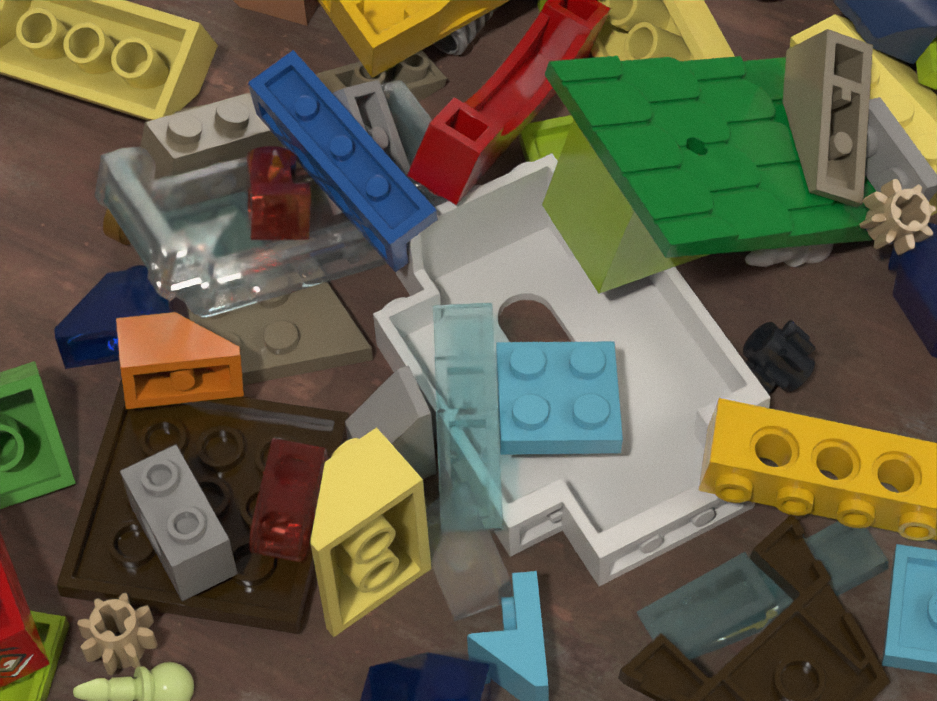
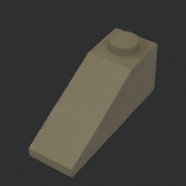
(829, 112)

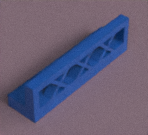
(341, 157)

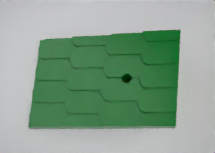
(682, 166)

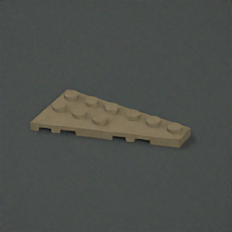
(290, 333)

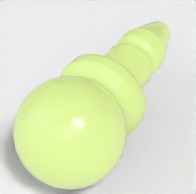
(162, 683)

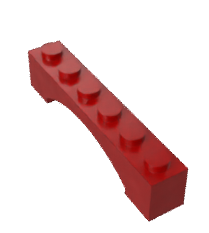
(474, 134)

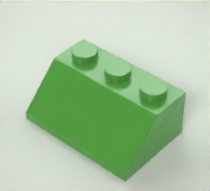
(30, 443)

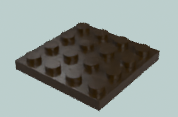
(227, 454)

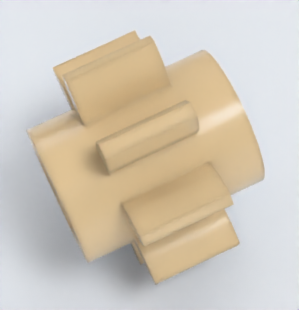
(897, 216)
(115, 617)

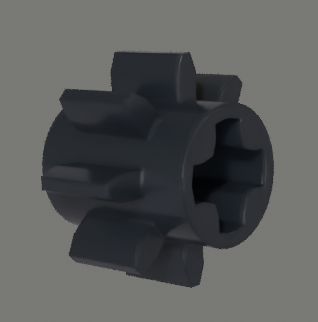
(779, 356)

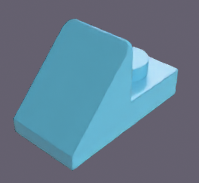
(519, 651)

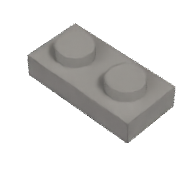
(893, 153)

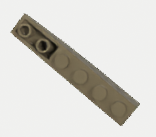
(232, 128)

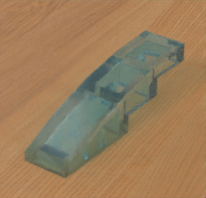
(467, 418)
(743, 600)

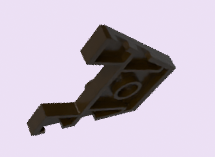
(800, 656)

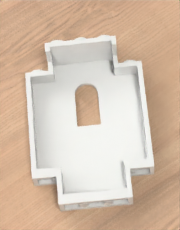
(669, 373)

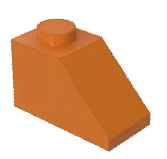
(175, 362)

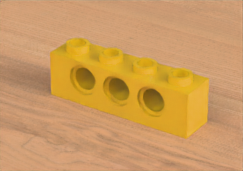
(807, 444)

